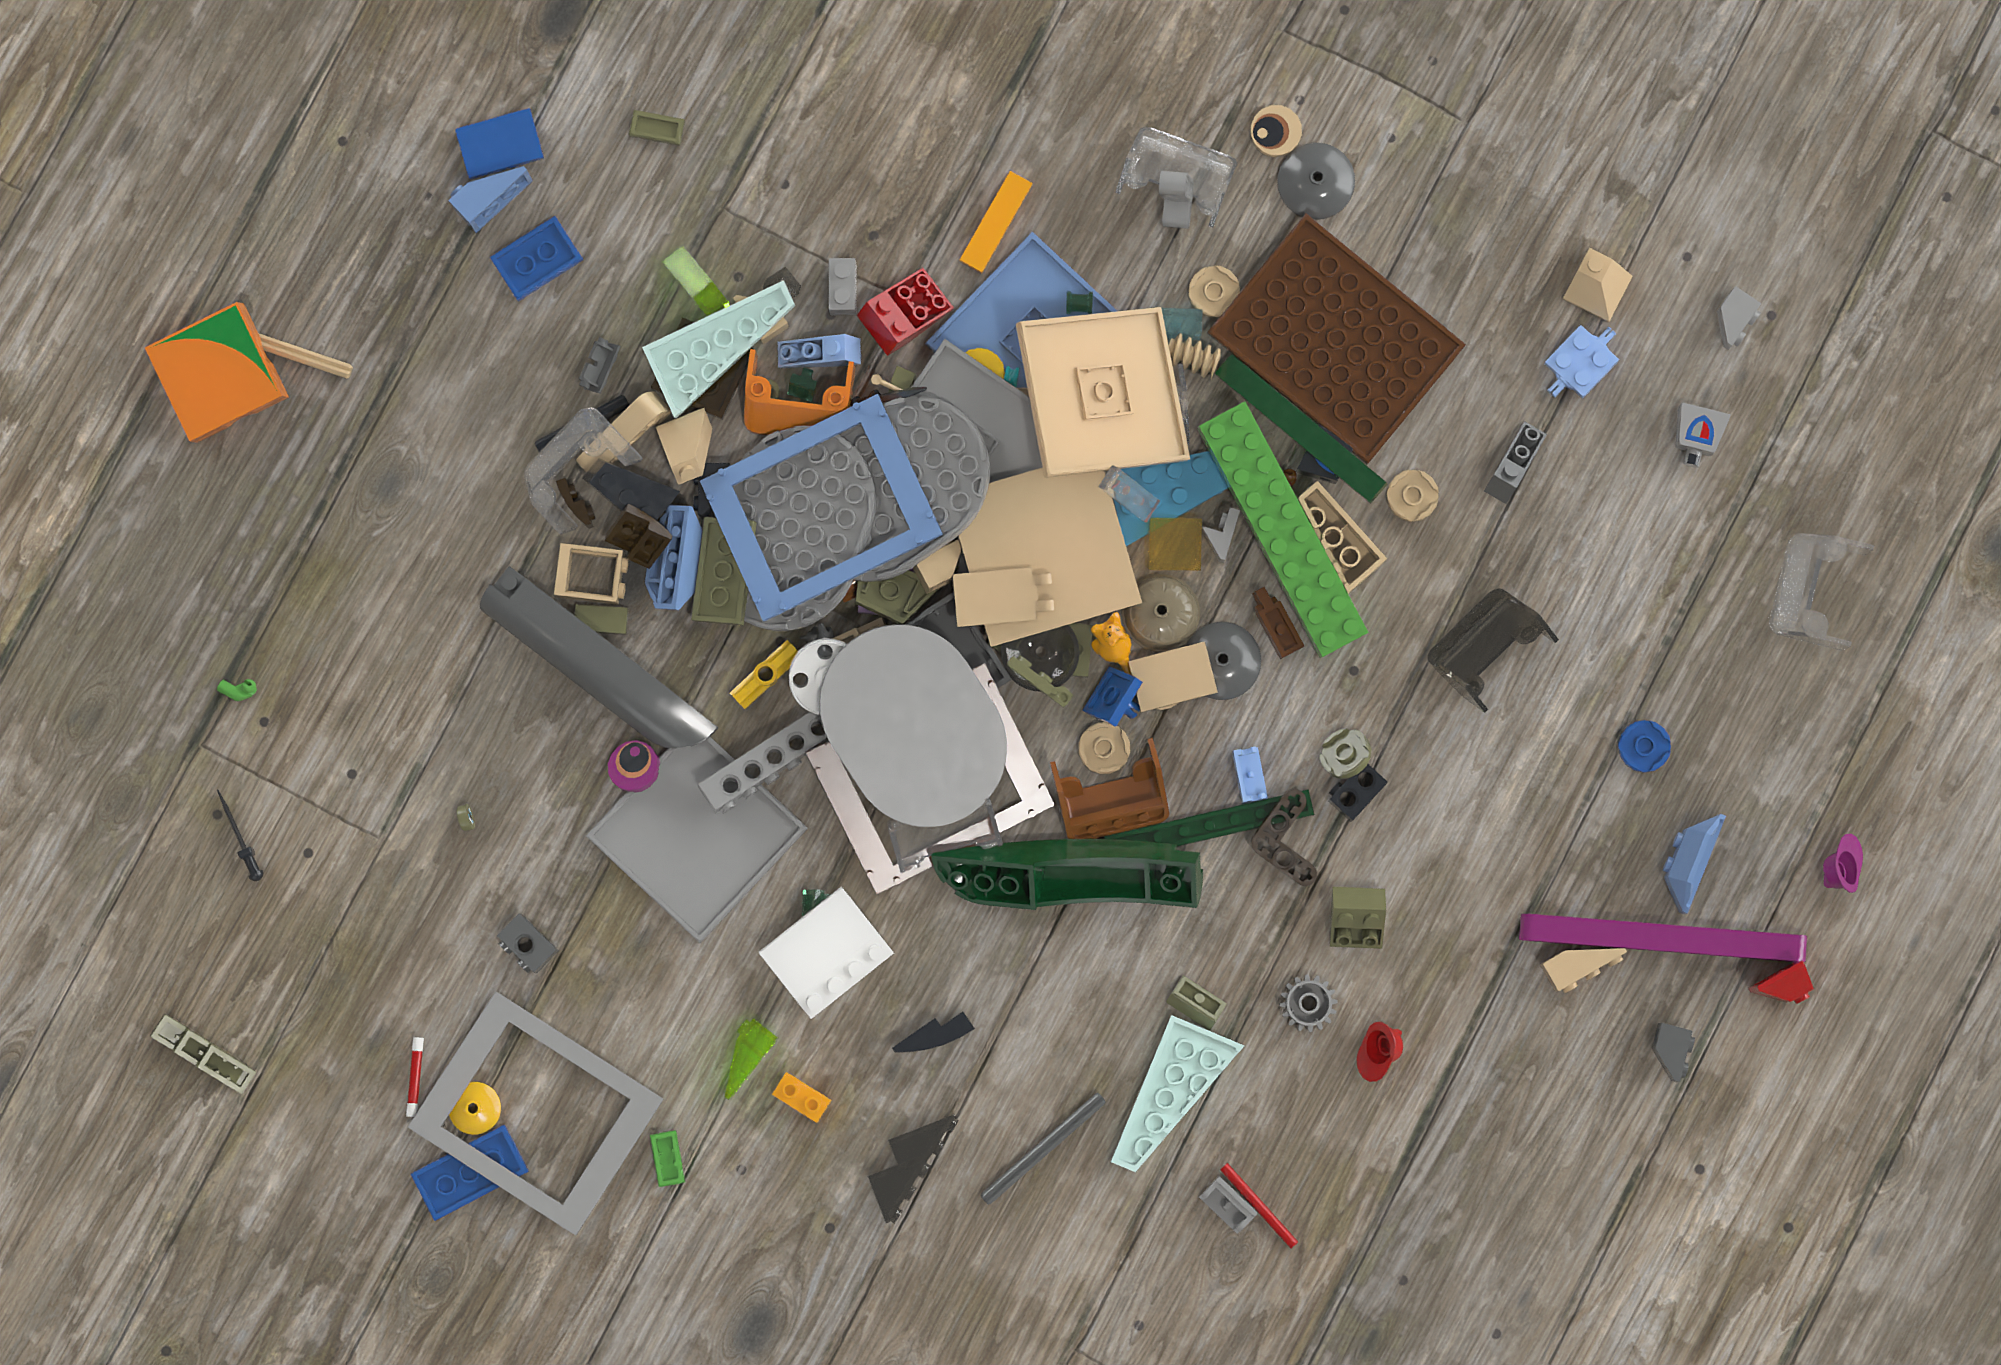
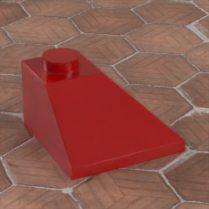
(1786, 984)

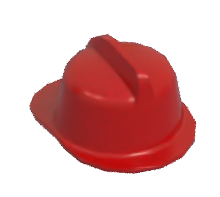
(1378, 1051)

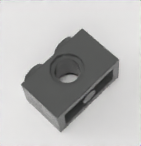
(542, 948)

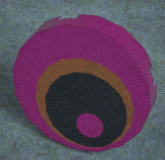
(633, 766)

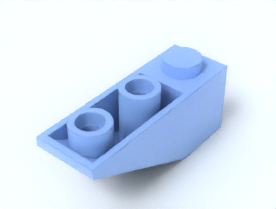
(819, 352)

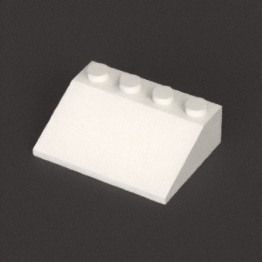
(826, 952)

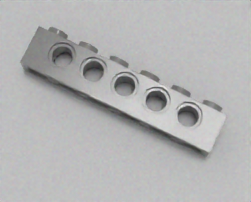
(713, 786)

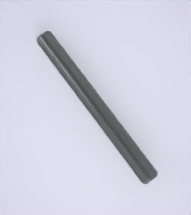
(1043, 1148)

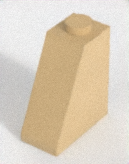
(686, 444)

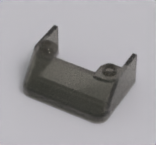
(1482, 638)

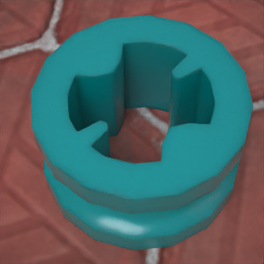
(1012, 376)

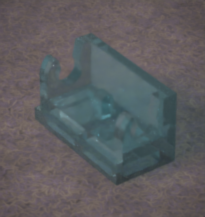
(1183, 321)

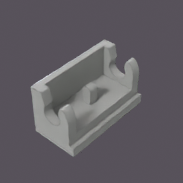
(1228, 1205)

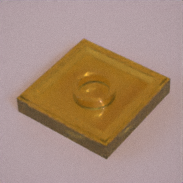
(1175, 544)

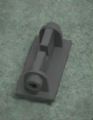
(595, 376)

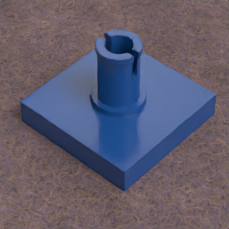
(1114, 697)

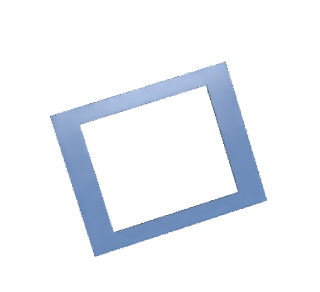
(742, 539)

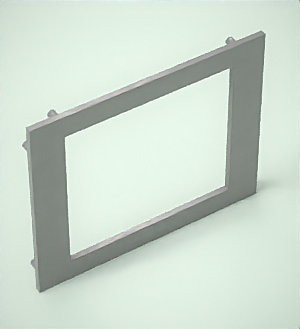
(465, 1065)

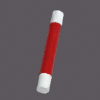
(415, 1072)

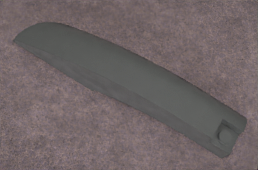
(593, 663)

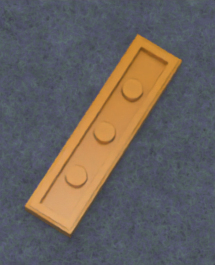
(996, 222)

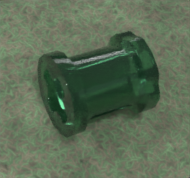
(1079, 302)

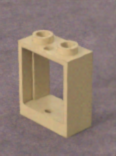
(564, 569)

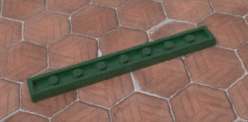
(1301, 429)
(1215, 823)

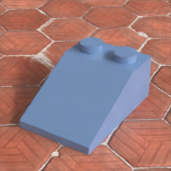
(486, 197)

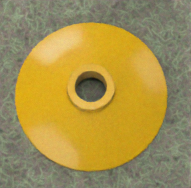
(488, 1109)

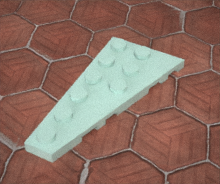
(703, 351)

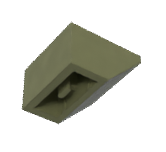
(1357, 917)

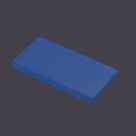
(452, 1184)

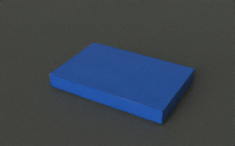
(499, 143)
(536, 258)

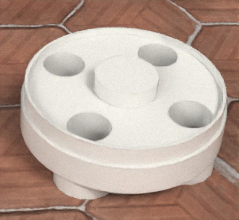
(815, 667)

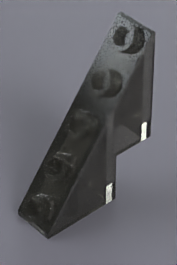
(911, 1154)

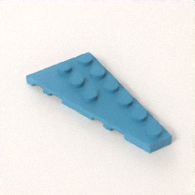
(1176, 485)

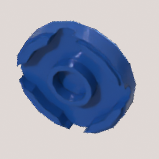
(1644, 746)

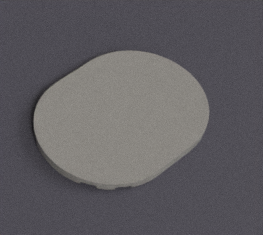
(949, 465)
(808, 519)
(913, 725)

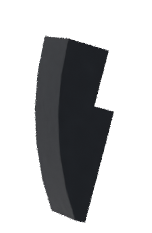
(935, 1035)

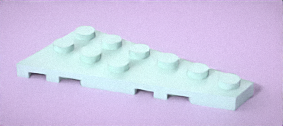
(1177, 1077)

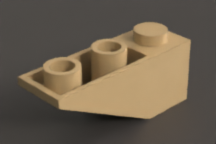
(1572, 965)

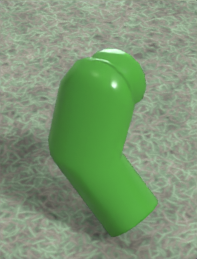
(238, 692)

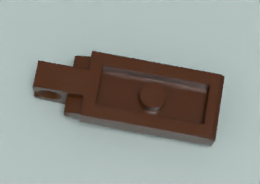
(1276, 624)

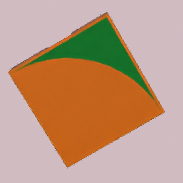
(216, 372)

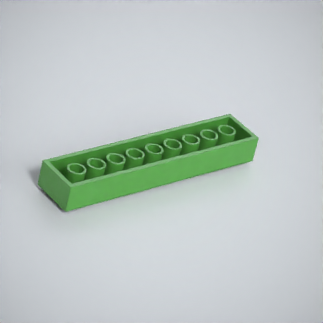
(1282, 529)

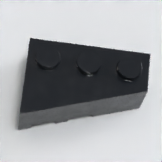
(626, 487)

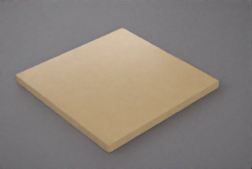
(1102, 391)
(1056, 529)

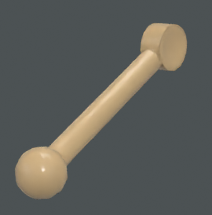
(876, 379)

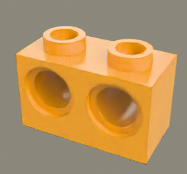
(801, 1097)

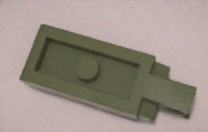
(1040, 681)

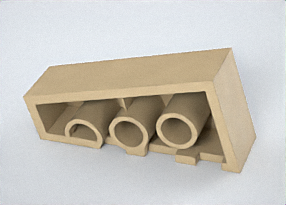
(1344, 542)

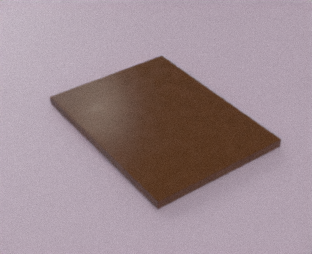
(1336, 338)

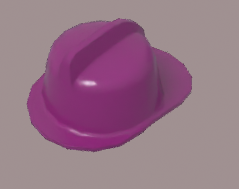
(1844, 866)

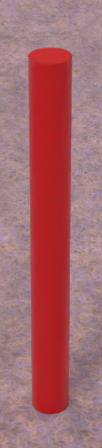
(1259, 1206)

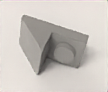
(1219, 540)

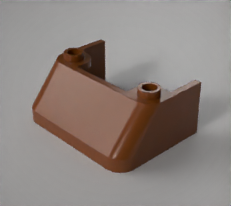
(1114, 804)

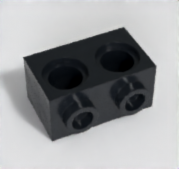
(1361, 795)

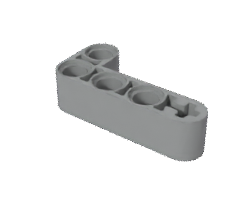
(1177, 192)

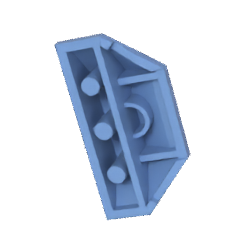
(675, 571)
(1690, 860)

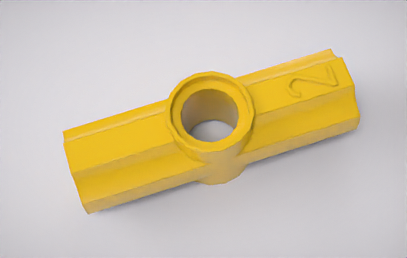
(752, 687)

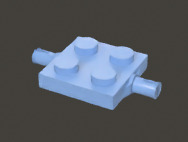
(1581, 361)

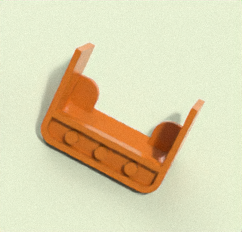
(770, 415)

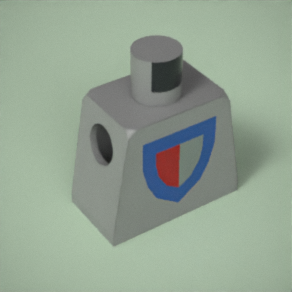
(1699, 431)

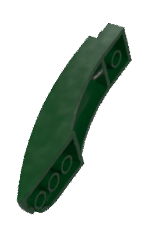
(1072, 873)

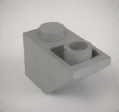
(1735, 314)

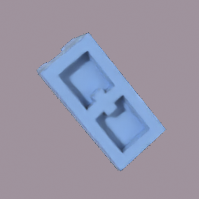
(1249, 775)

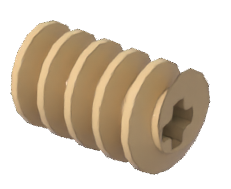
(1194, 355)

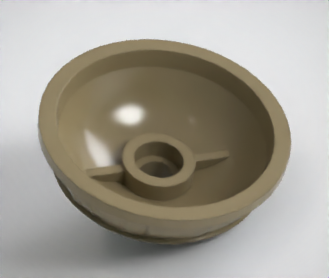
(1164, 631)

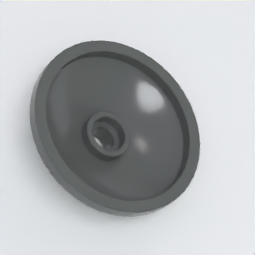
(1312, 197)
(1242, 653)

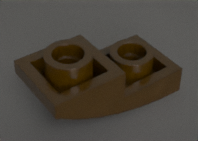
(579, 508)

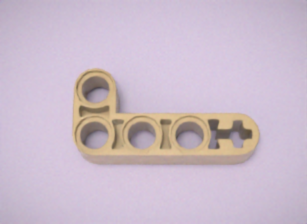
(642, 414)

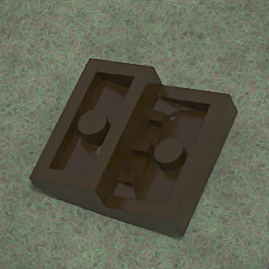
(638, 535)

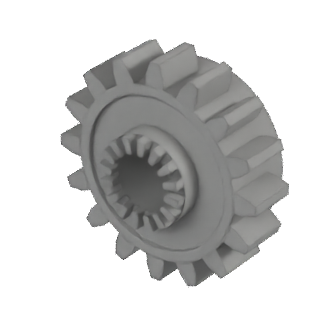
(1298, 1013)

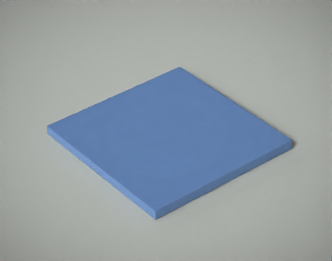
(1023, 288)

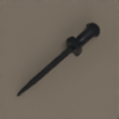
(891, 395)
(247, 853)

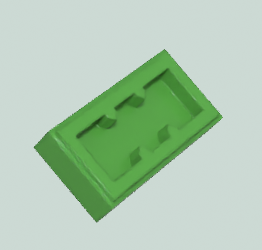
(667, 1158)

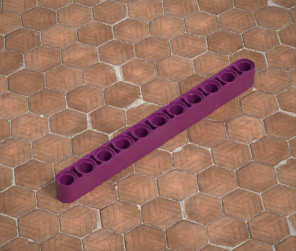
(1663, 937)

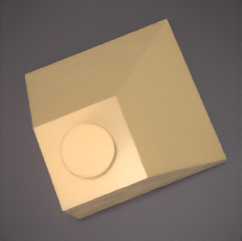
(1598, 285)

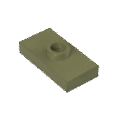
(1084, 637)

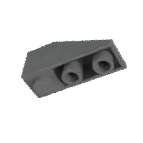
(1515, 462)

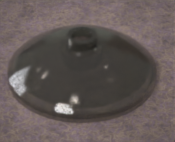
(1060, 657)

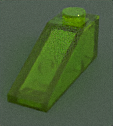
(695, 282)
(749, 1051)

